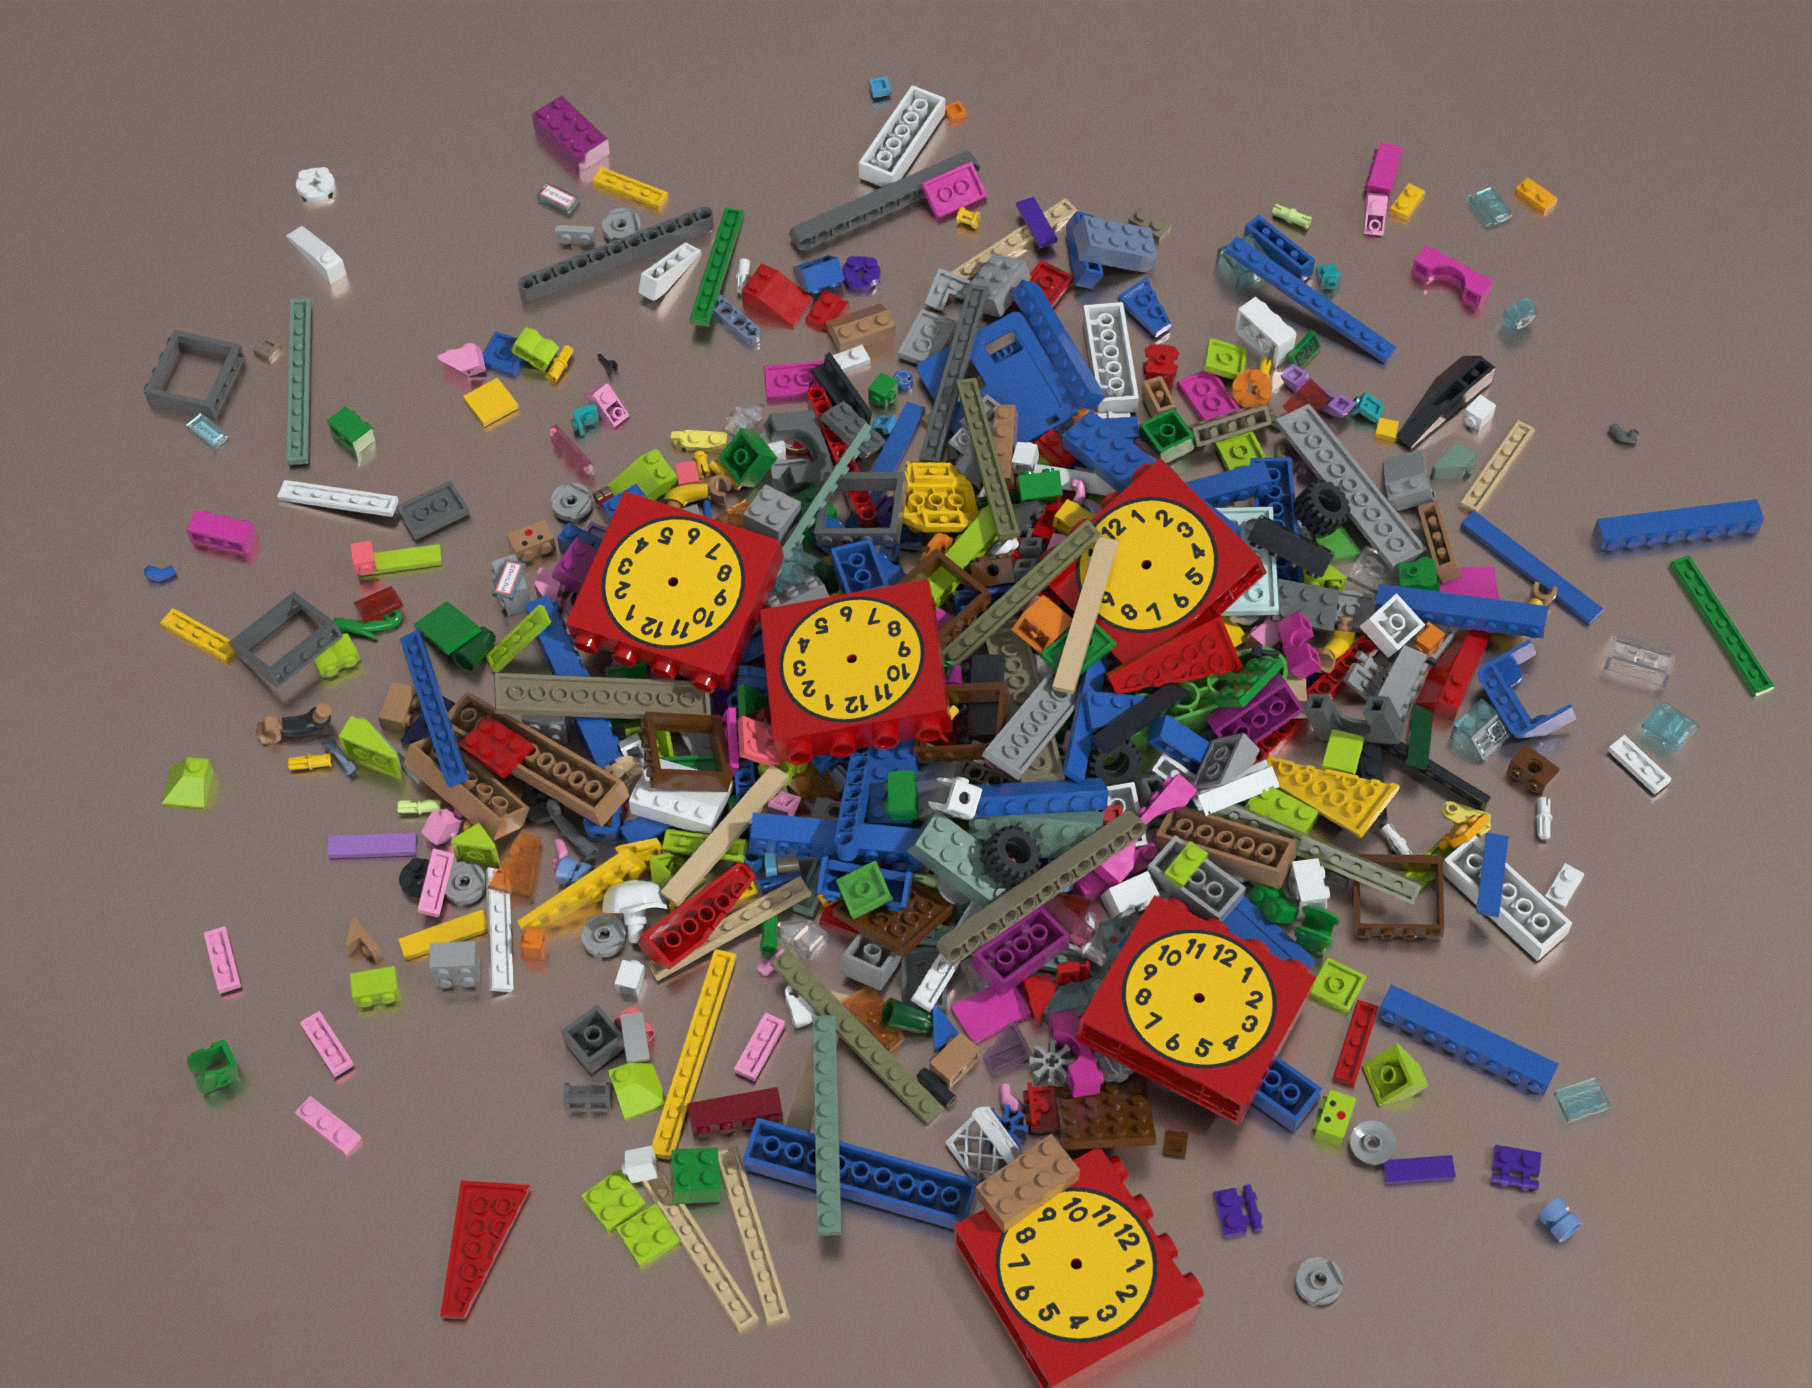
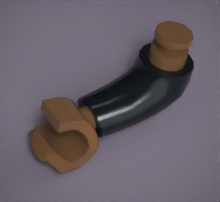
(294, 726)

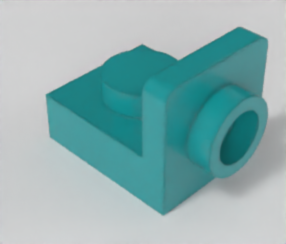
(1328, 276)
(1368, 407)
(584, 416)

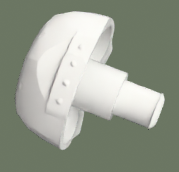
(632, 900)

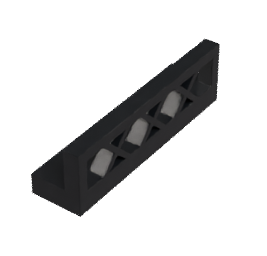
(839, 387)

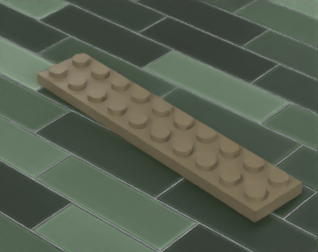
(1022, 680)
(595, 696)

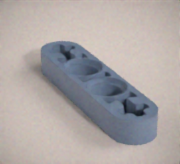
(736, 315)

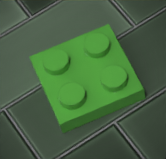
(864, 889)

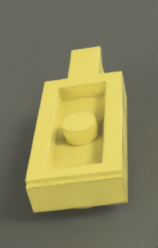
(700, 440)

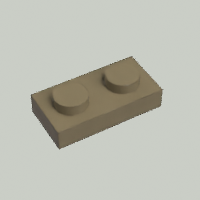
(1145, 219)

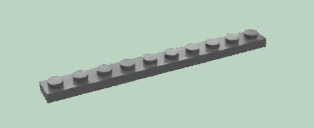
(954, 370)

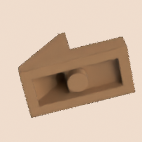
(359, 939)

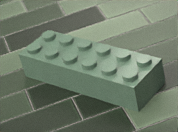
(1053, 831)
(956, 859)

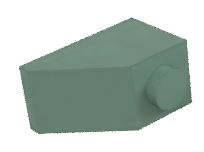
(1454, 463)

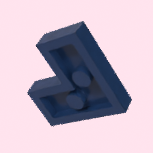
(907, 541)

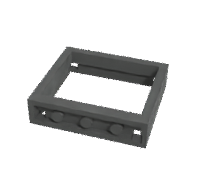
(222, 383)
(865, 482)
(300, 655)

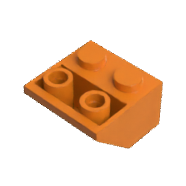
(1042, 624)

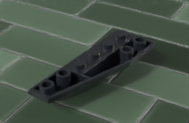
(1446, 396)

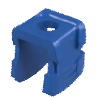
(605, 834)

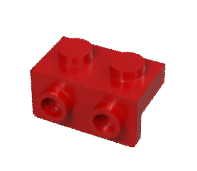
(1042, 1108)

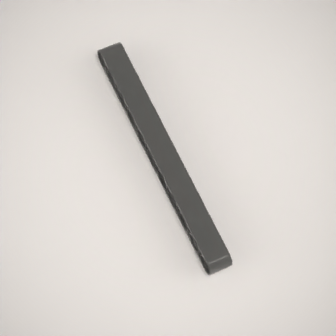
(872, 204)
(615, 254)

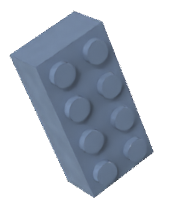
(1115, 244)

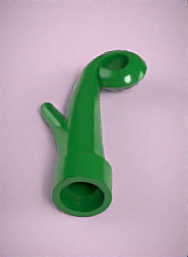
(365, 629)
(769, 940)

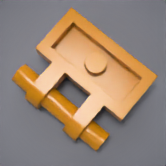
(1463, 831)

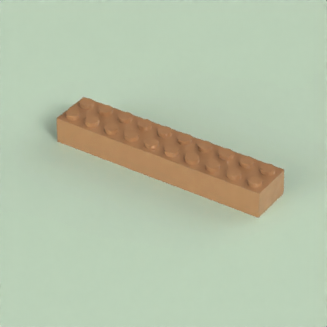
(549, 765)

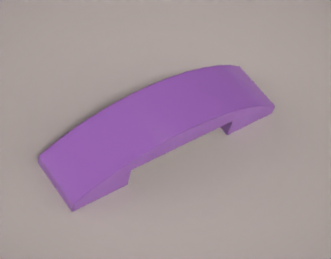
(1296, 377)

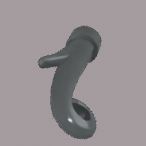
(585, 848)

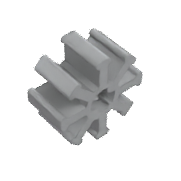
(1041, 1062)

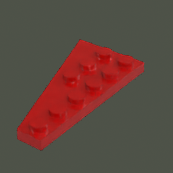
(1187, 656)
(480, 1228)

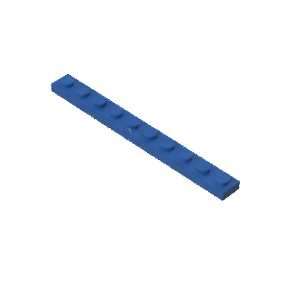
(1310, 299)
(434, 709)

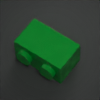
(351, 429)
(902, 795)

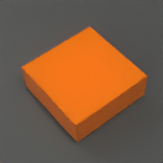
(955, 112)

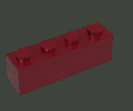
(734, 1112)

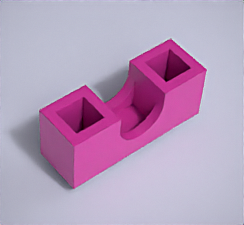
(1300, 657)

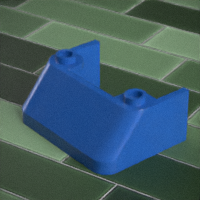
(1497, 680)
(897, 882)

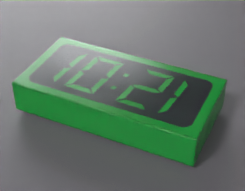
(1304, 350)

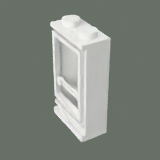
(1242, 787)

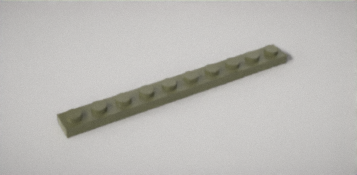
(987, 459)
(1021, 593)
(1330, 855)
(857, 1037)

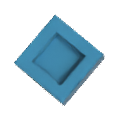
(879, 86)
(884, 423)

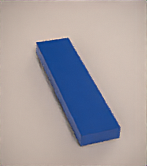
(1492, 874)

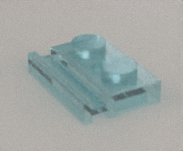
(1489, 207)
(1582, 1100)

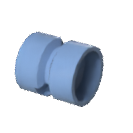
(571, 871)
(1559, 1218)

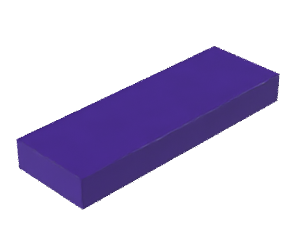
(1036, 222)
(1419, 1169)

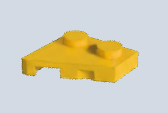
(643, 849)

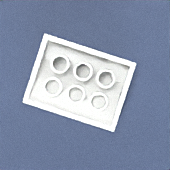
(679, 808)

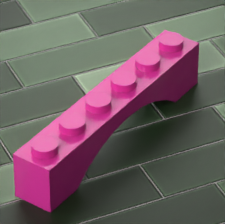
(1172, 798)

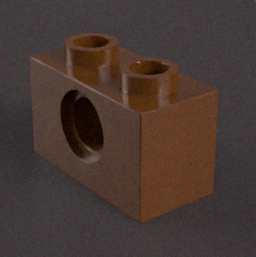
(981, 573)
(1527, 760)

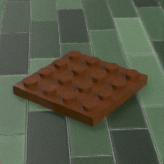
(904, 929)
(1108, 1119)

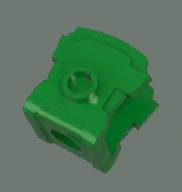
(1419, 574)
(1316, 929)
(211, 1080)

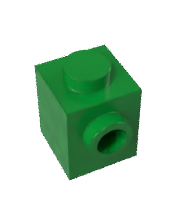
(883, 390)

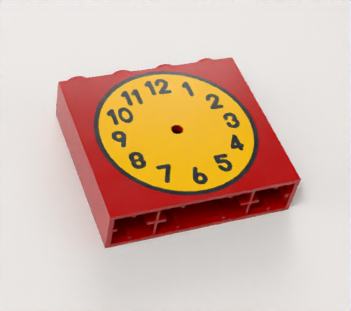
(1170, 564)
(675, 592)
(855, 672)
(1196, 1008)
(1081, 1276)

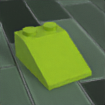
(651, 475)
(366, 745)

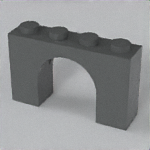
(805, 429)
(1380, 726)

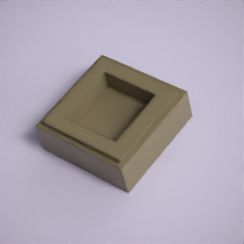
(267, 348)

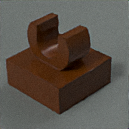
(1175, 1143)

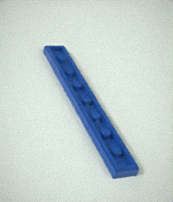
(894, 448)
(1531, 567)
(1080, 738)

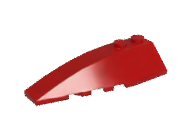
(1453, 673)
(696, 919)

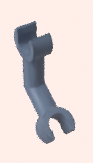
(333, 747)

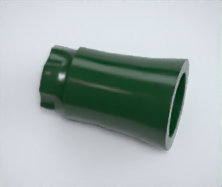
(474, 650)
(905, 1017)

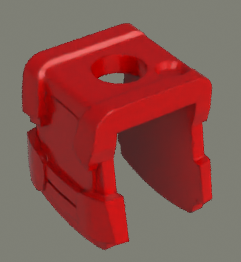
(1161, 363)

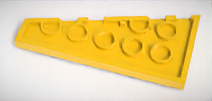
(1336, 795)
(588, 889)

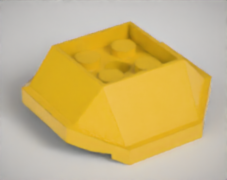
(938, 499)

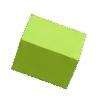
(1343, 752)
(476, 848)

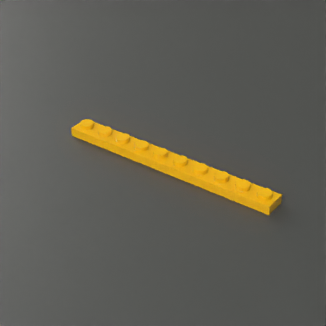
(693, 1053)

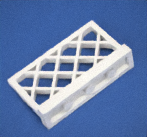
(995, 1133)

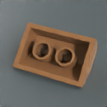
(862, 328)

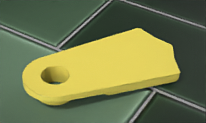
(1462, 813)

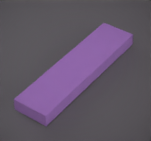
(372, 845)

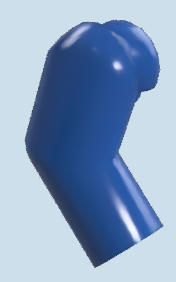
(159, 574)

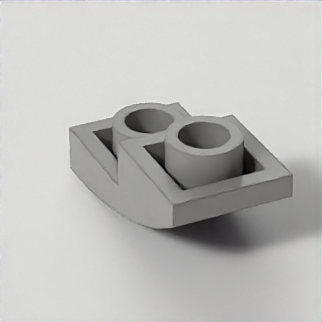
(635, 1037)

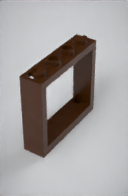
(971, 611)
(967, 694)
(685, 779)
(1405, 863)

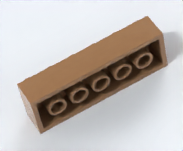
(478, 799)
(1231, 845)

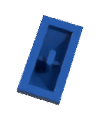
(941, 1029)

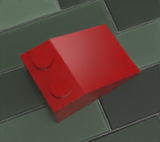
(775, 296)

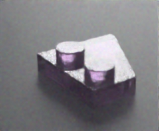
(1008, 1051)

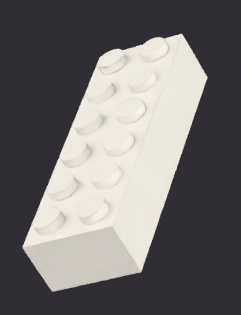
(902, 137)
(1111, 356)
(1523, 910)

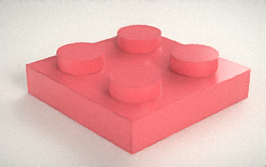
(757, 742)

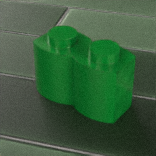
(1273, 903)

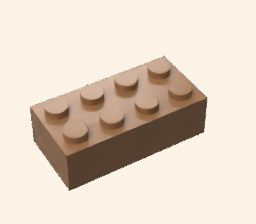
(1027, 1183)

